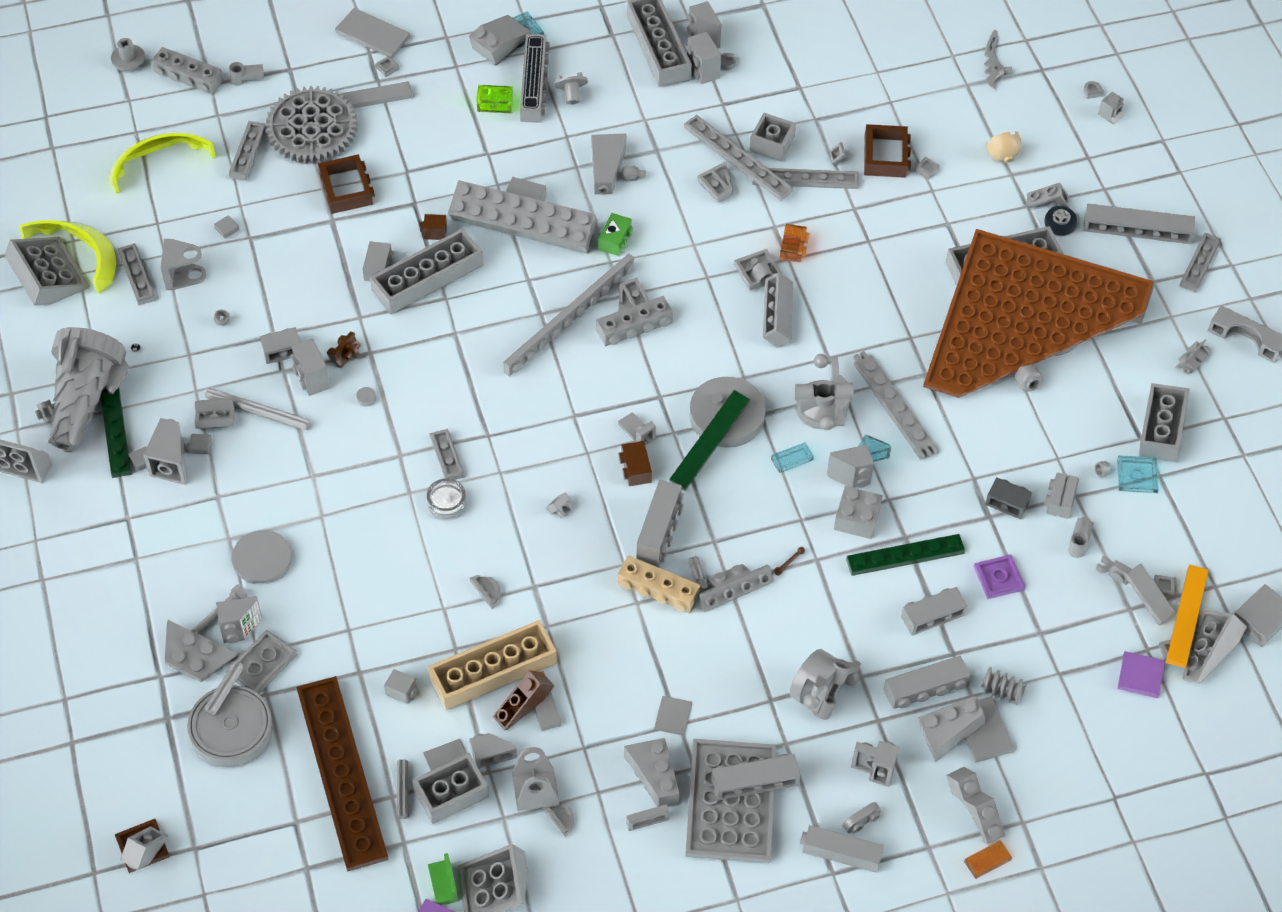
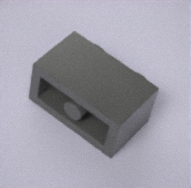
(1008, 498)

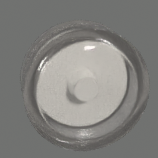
(446, 498)

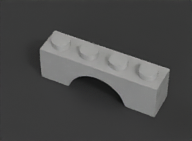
(1231, 323)

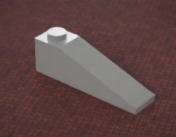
(1214, 639)

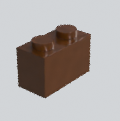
(636, 463)

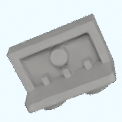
(214, 413)

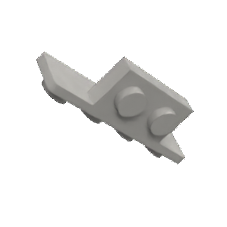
(734, 584)

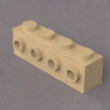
(658, 584)

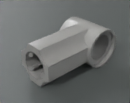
(240, 73)
(1080, 537)

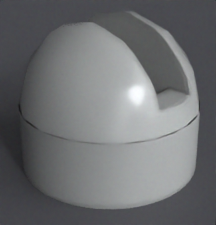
(221, 312)
(1102, 468)

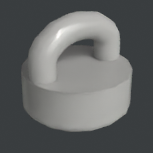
(728, 61)

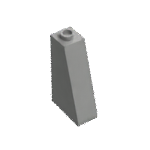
(607, 159)

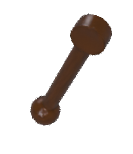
(778, 570)

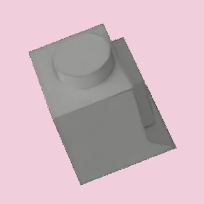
(1111, 108)

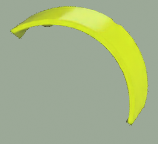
(154, 144)
(103, 248)

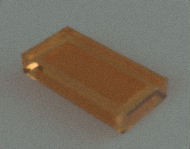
(988, 859)

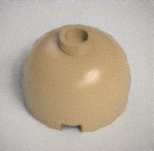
(1004, 146)

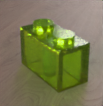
(494, 99)

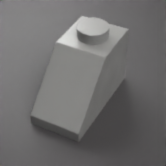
(491, 750)
(142, 847)

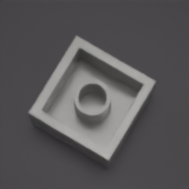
(704, 57)
(772, 136)
(310, 367)
(858, 512)

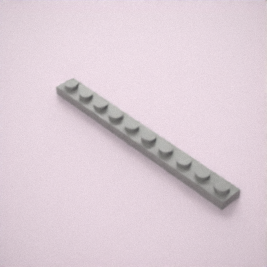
(568, 315)

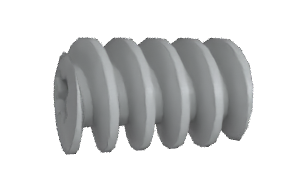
(1004, 686)

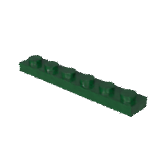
(115, 434)
(905, 554)

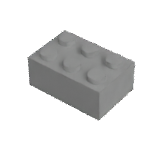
(450, 788)

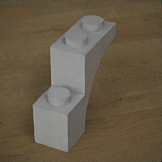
(980, 805)

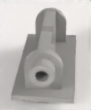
(1188, 360)

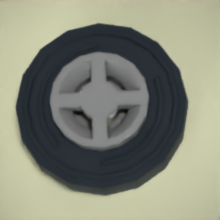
(1061, 220)

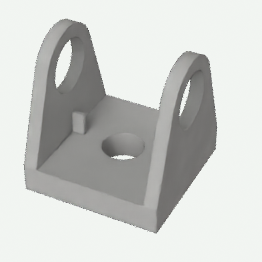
(177, 267)
(534, 774)

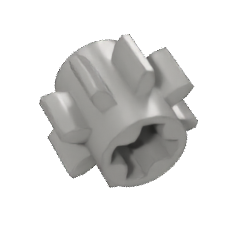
(45, 410)

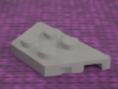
(194, 653)

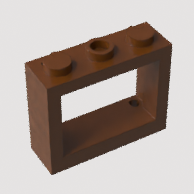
(886, 168)
(348, 201)

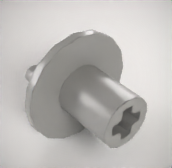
(127, 55)
(571, 87)

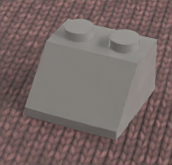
(703, 19)
(851, 466)

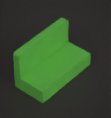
(443, 881)

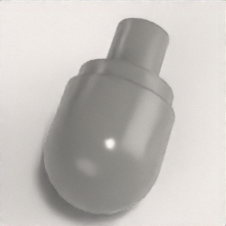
(632, 173)

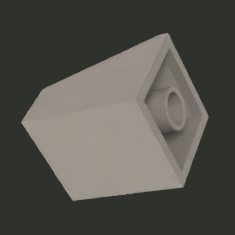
(166, 453)

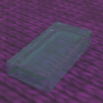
(792, 457)

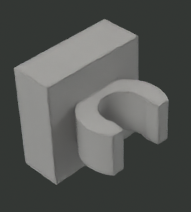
(558, 504)

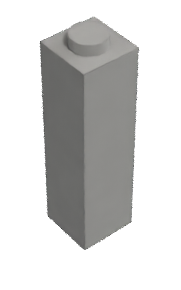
(841, 848)

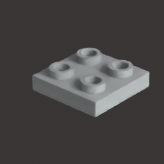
(756, 268)

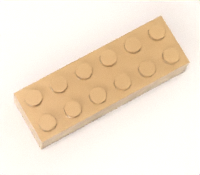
(492, 664)

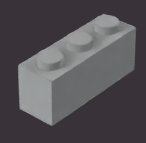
(934, 610)

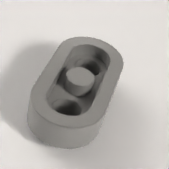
(867, 814)

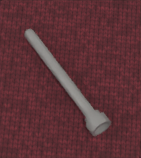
(237, 592)

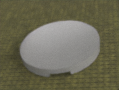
(261, 556)

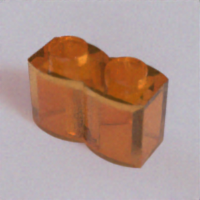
(793, 243)

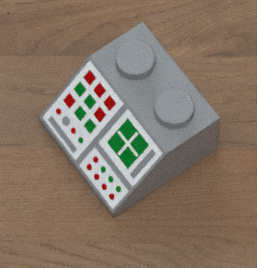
(238, 618)

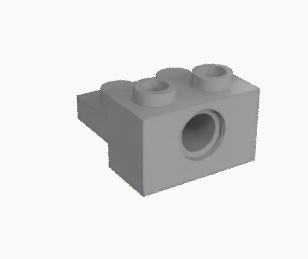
(876, 761)

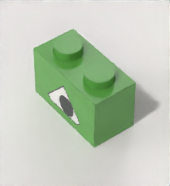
(615, 234)

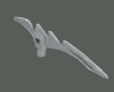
(995, 68)

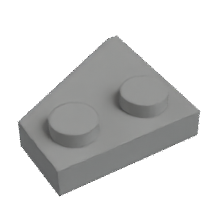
(717, 182)
(631, 294)

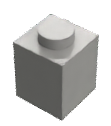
(400, 686)

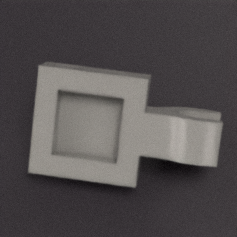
(1116, 569)

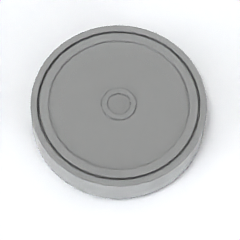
(711, 397)
(235, 732)

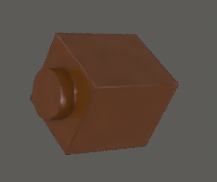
(434, 226)

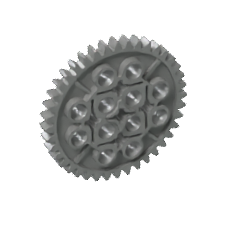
(308, 128)

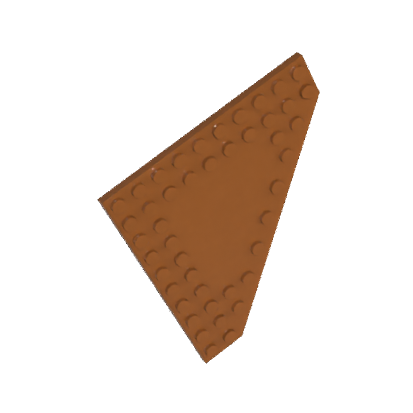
(1023, 307)

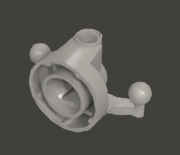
(824, 402)
(820, 680)

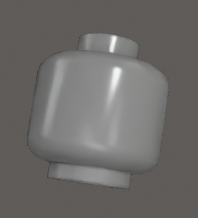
(1028, 377)

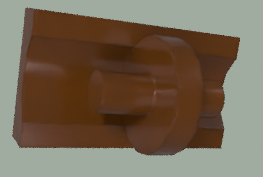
(346, 349)

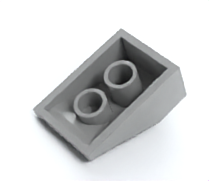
(498, 38)

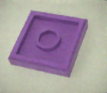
(999, 576)
(1141, 674)

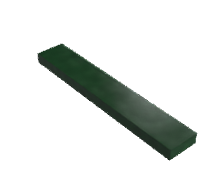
(709, 440)

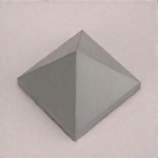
(837, 154)

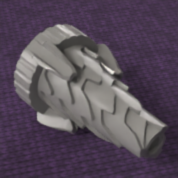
(84, 367)

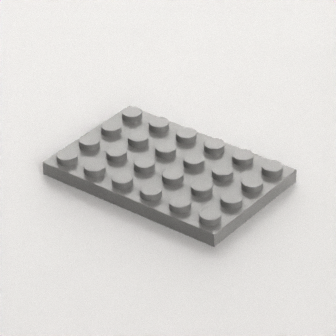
(729, 827)

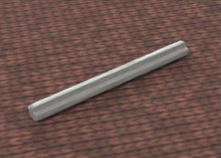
(261, 409)

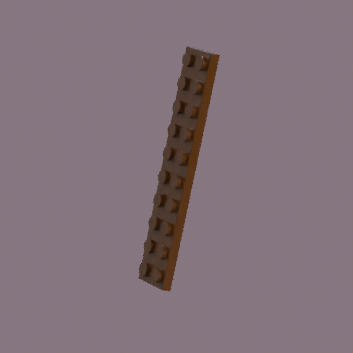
(342, 774)

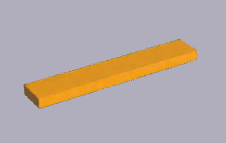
(1187, 616)

